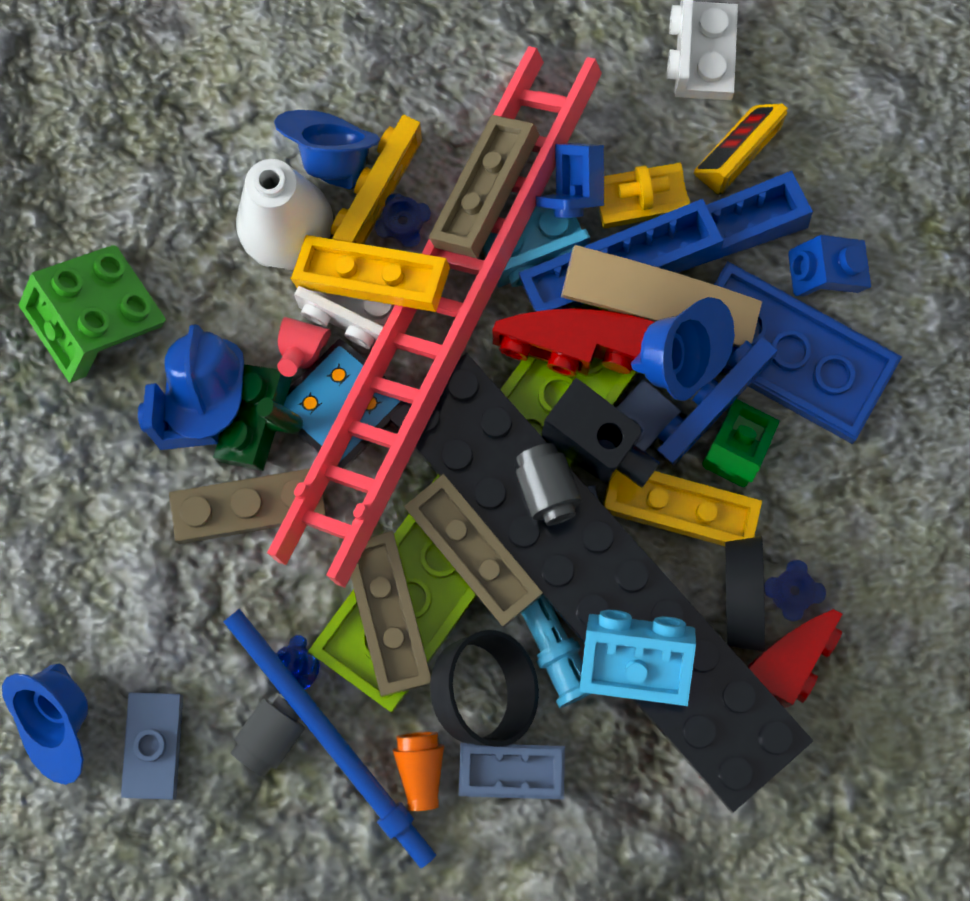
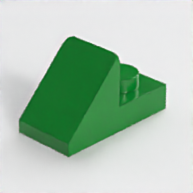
(741, 444)

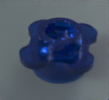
(402, 206)
(794, 605)
(299, 661)

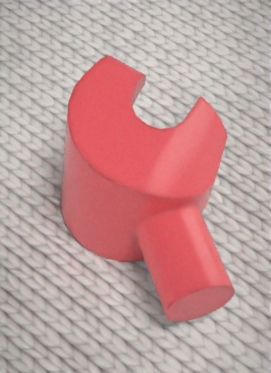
(299, 345)

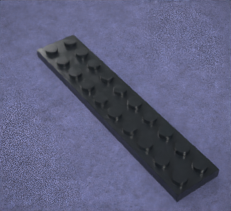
(589, 564)

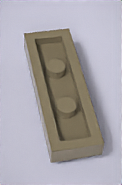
(484, 186)
(235, 506)
(473, 550)
(389, 618)

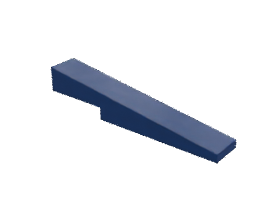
(687, 236)

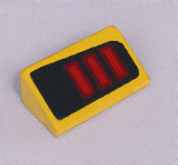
(741, 146)

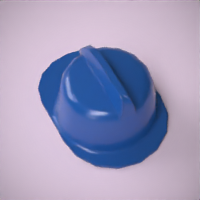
(328, 145)
(687, 348)
(202, 384)
(48, 716)

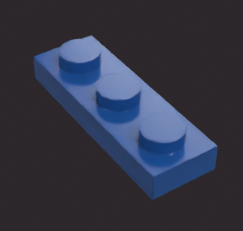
(715, 399)

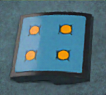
(322, 392)

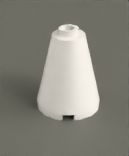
(278, 213)

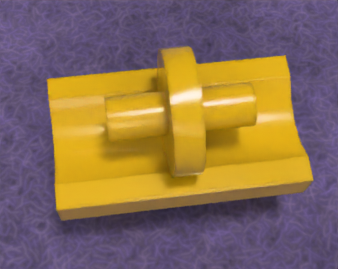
(642, 194)

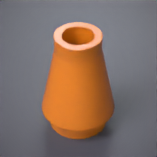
(420, 766)

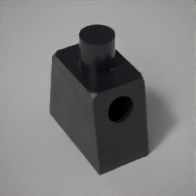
(583, 420)

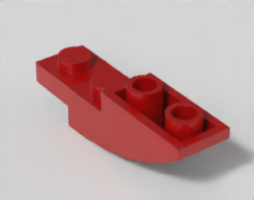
(572, 338)
(789, 661)

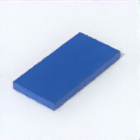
(820, 363)

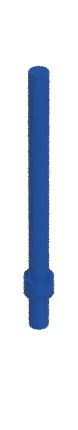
(394, 818)

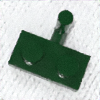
(260, 415)

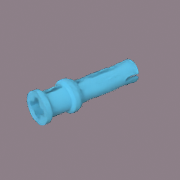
(557, 651)

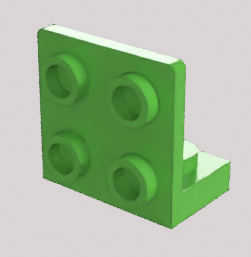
(88, 308)

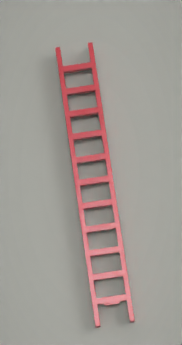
(444, 355)

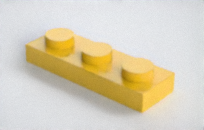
(376, 184)
(371, 273)
(684, 507)

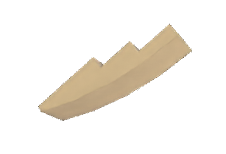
(649, 291)

